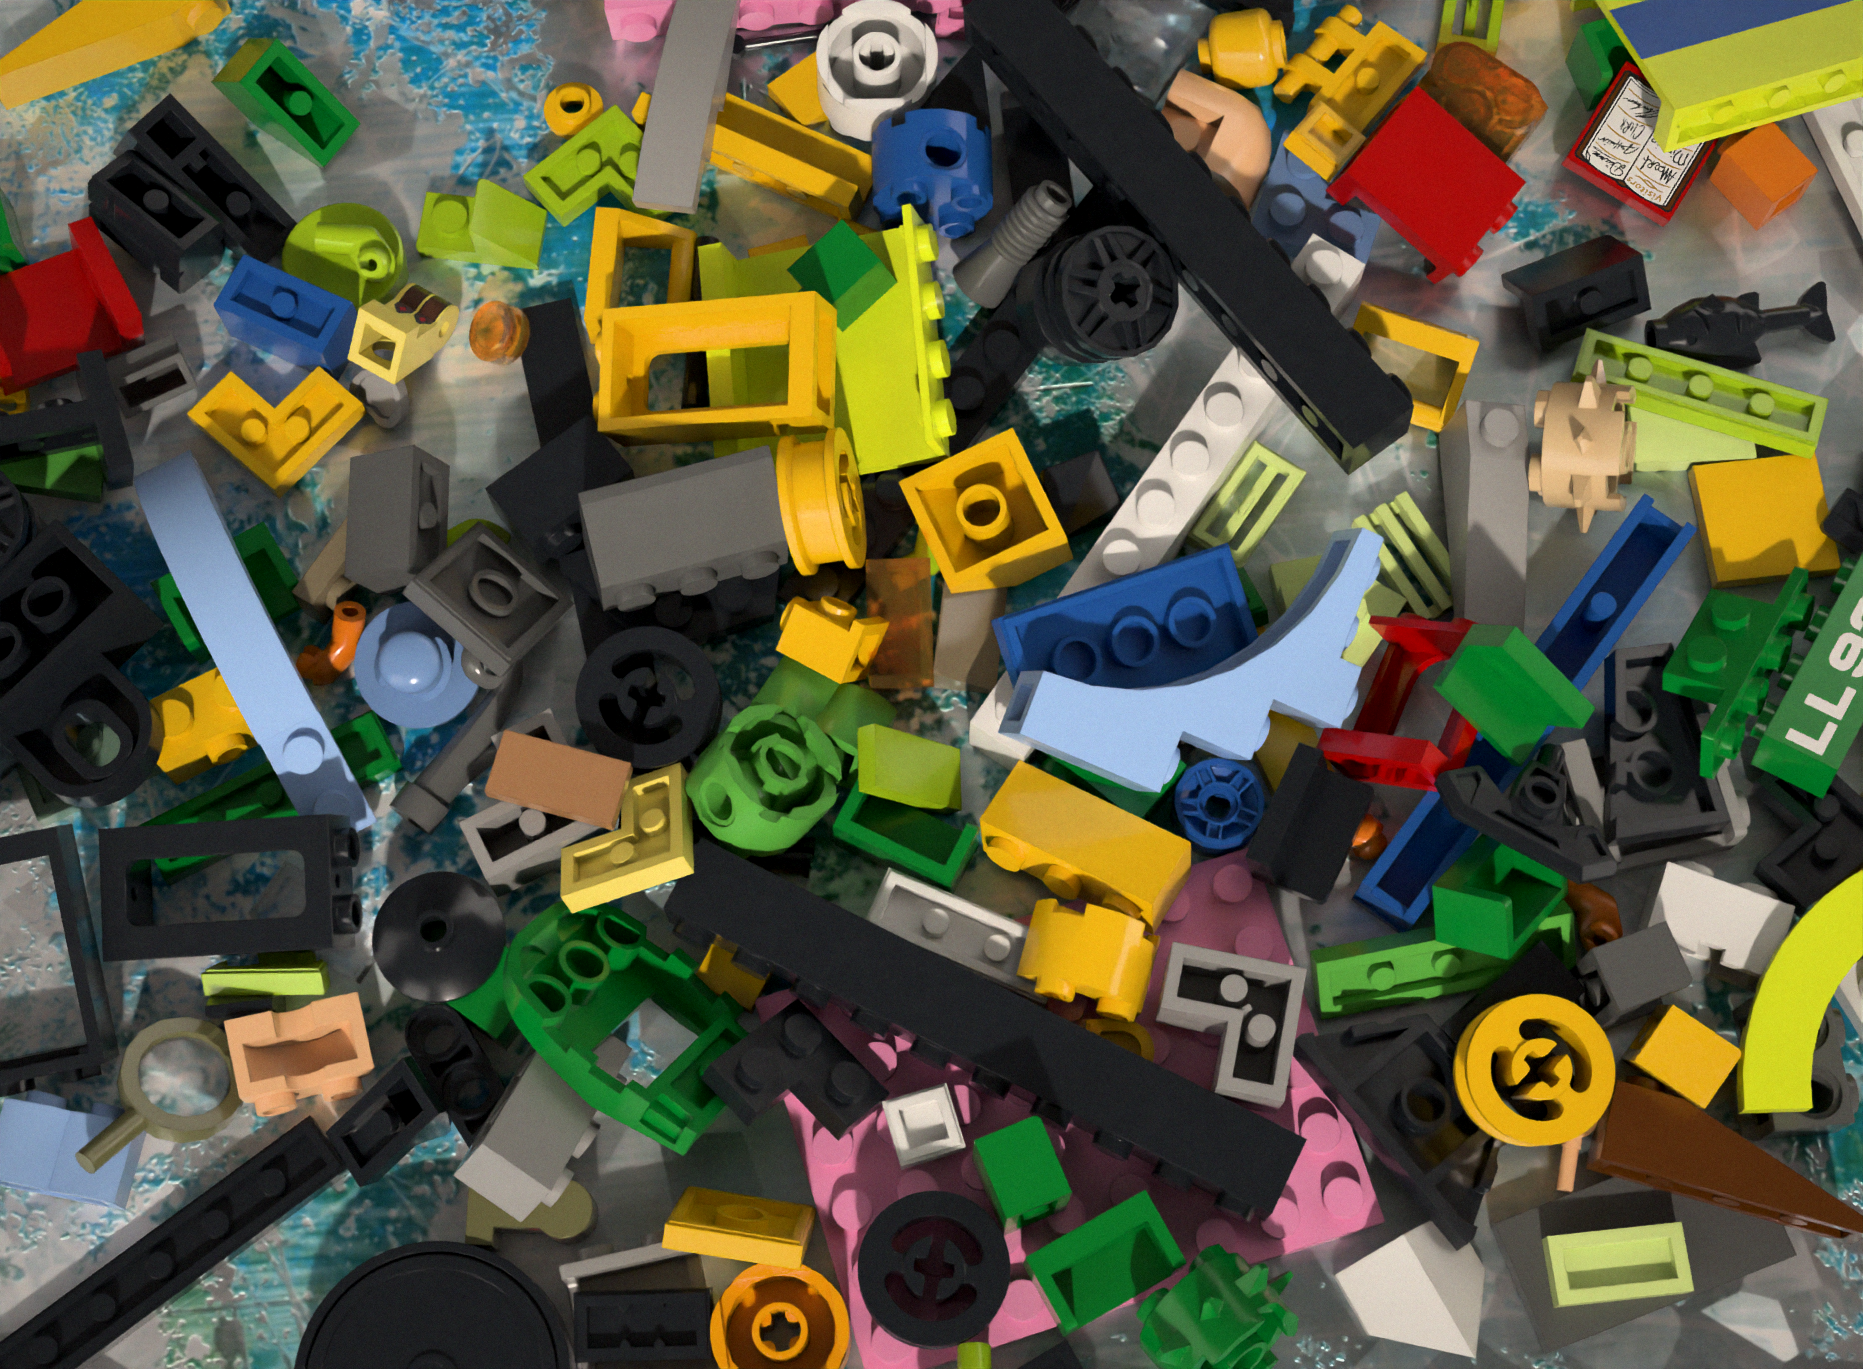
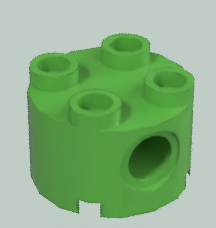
(764, 781)

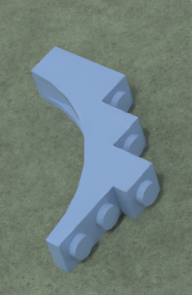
(1223, 710)

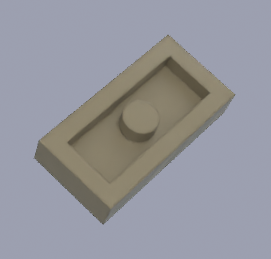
(324, 581)

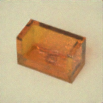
(902, 595)

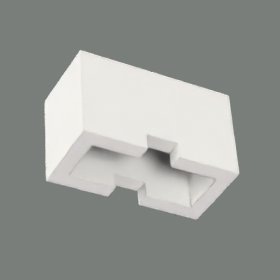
(1717, 920)

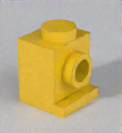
(830, 638)

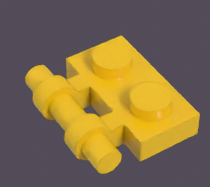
(1366, 82)

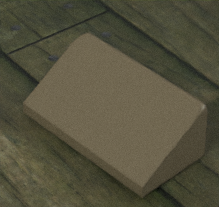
(966, 641)

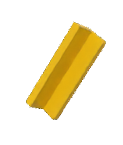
(785, 158)

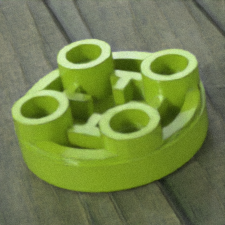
(336, 271)

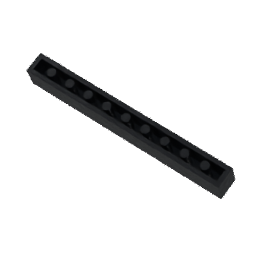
(1213, 247)
(984, 1031)

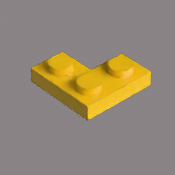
(279, 441)

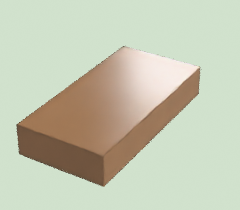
(559, 779)

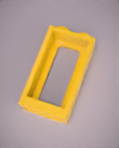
(640, 333)

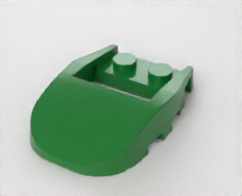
(581, 979)

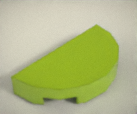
(274, 975)

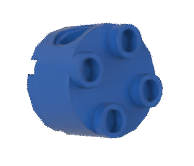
(936, 166)

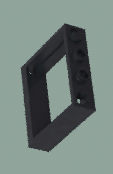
(80, 1059)

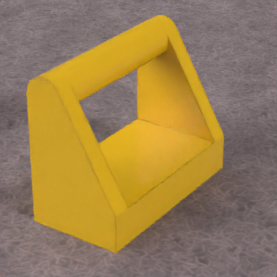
(620, 229)
(1429, 338)

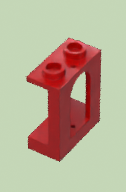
(1370, 749)

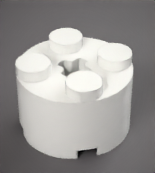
(874, 66)

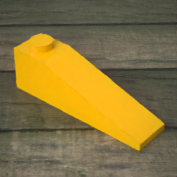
(101, 39)

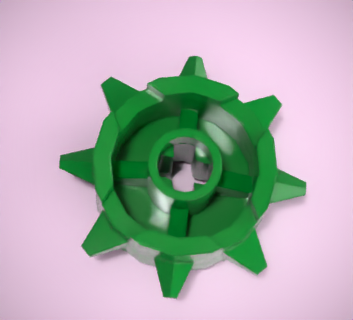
(1217, 1316)

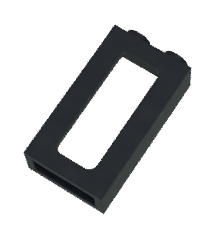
(327, 922)

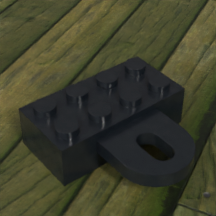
(61, 647)

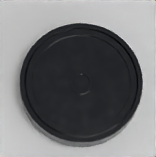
(436, 1311)

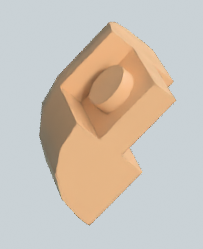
(1223, 131)

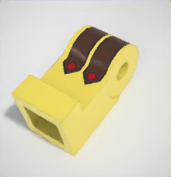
(410, 325)

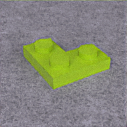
(590, 166)

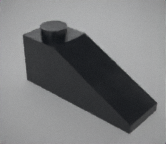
(206, 171)

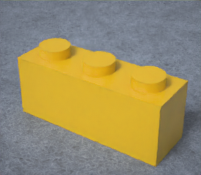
(1084, 846)

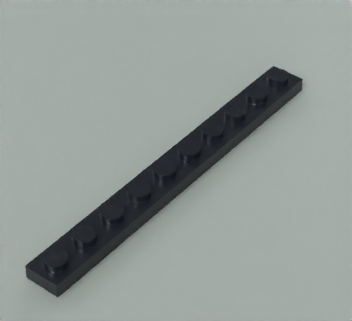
(978, 390)

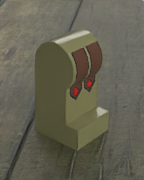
(566, 1222)

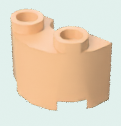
(300, 1054)

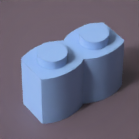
(41, 1148)

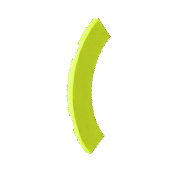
(1793, 999)

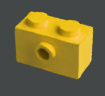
(200, 727)

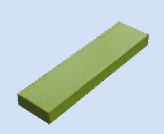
(1707, 394)

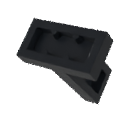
(69, 425)

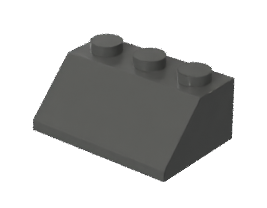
(684, 529)

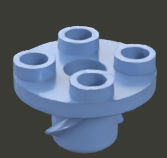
(412, 669)

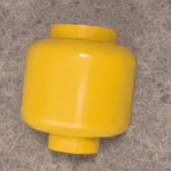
(1243, 49)

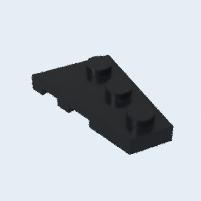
(1653, 754)

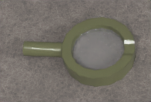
(173, 1086)

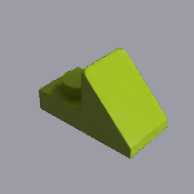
(483, 229)

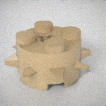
(1584, 445)

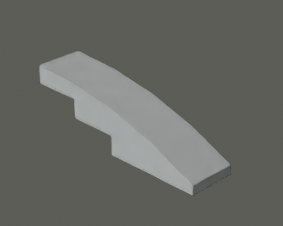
(686, 104)

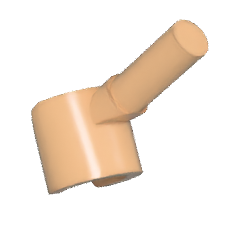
(1569, 1160)

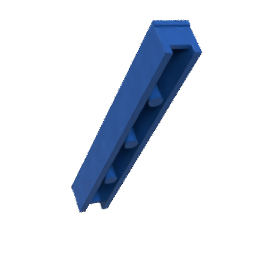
(1576, 645)

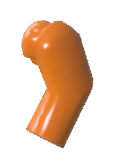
(1595, 914)

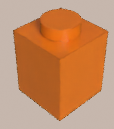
(1762, 173)

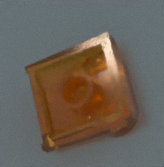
(1485, 97)

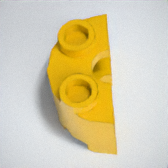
(1091, 955)

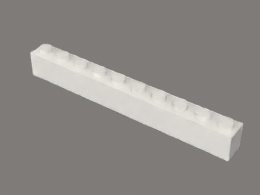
(1180, 479)

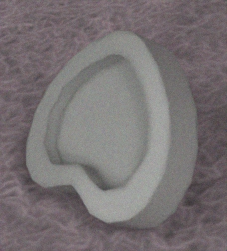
(381, 399)

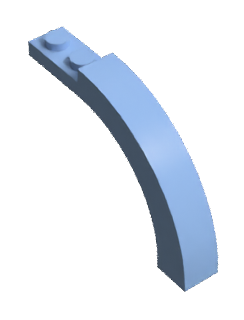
(246, 642)

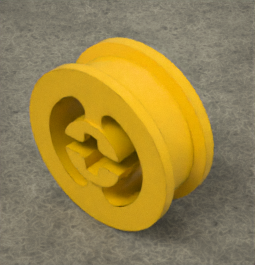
(821, 501)
(1569, 1109)

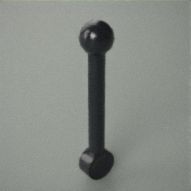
(741, 45)

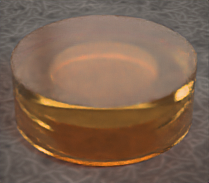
(499, 333)

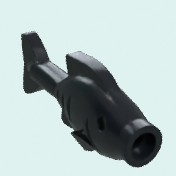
(1726, 328)

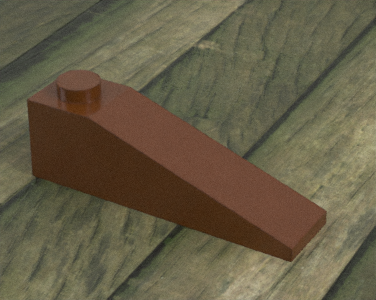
(1688, 1153)

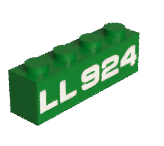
(1824, 696)

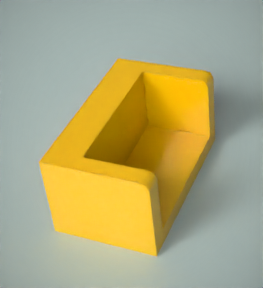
(1682, 1055)

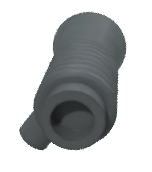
(1018, 237)

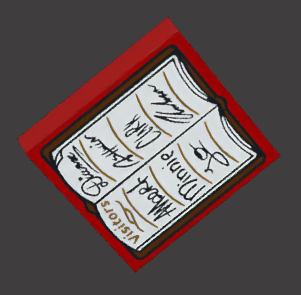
(1623, 157)

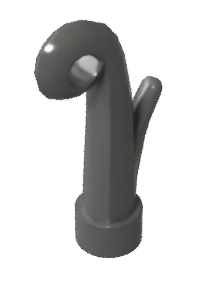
(466, 754)

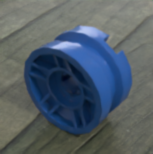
(1225, 783)

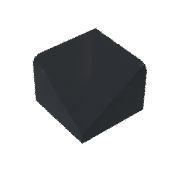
(1081, 493)

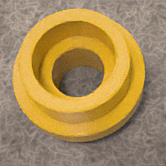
(569, 124)

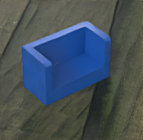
(287, 317)

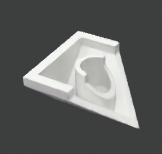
(1419, 1291)

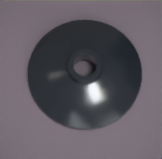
(458, 961)

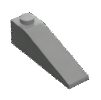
(1487, 510)

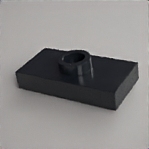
(643, 1324)

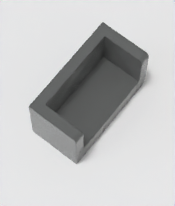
(395, 517)
(1631, 976)

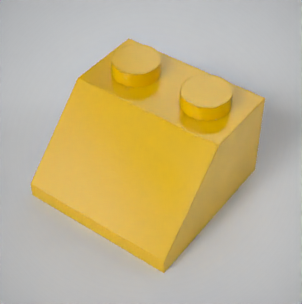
(987, 517)

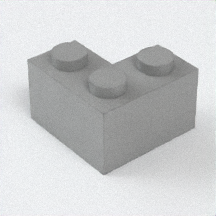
(521, 842)
(1248, 1005)

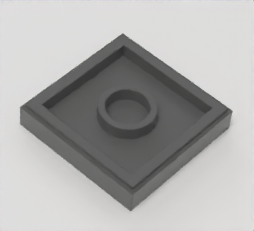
(488, 598)

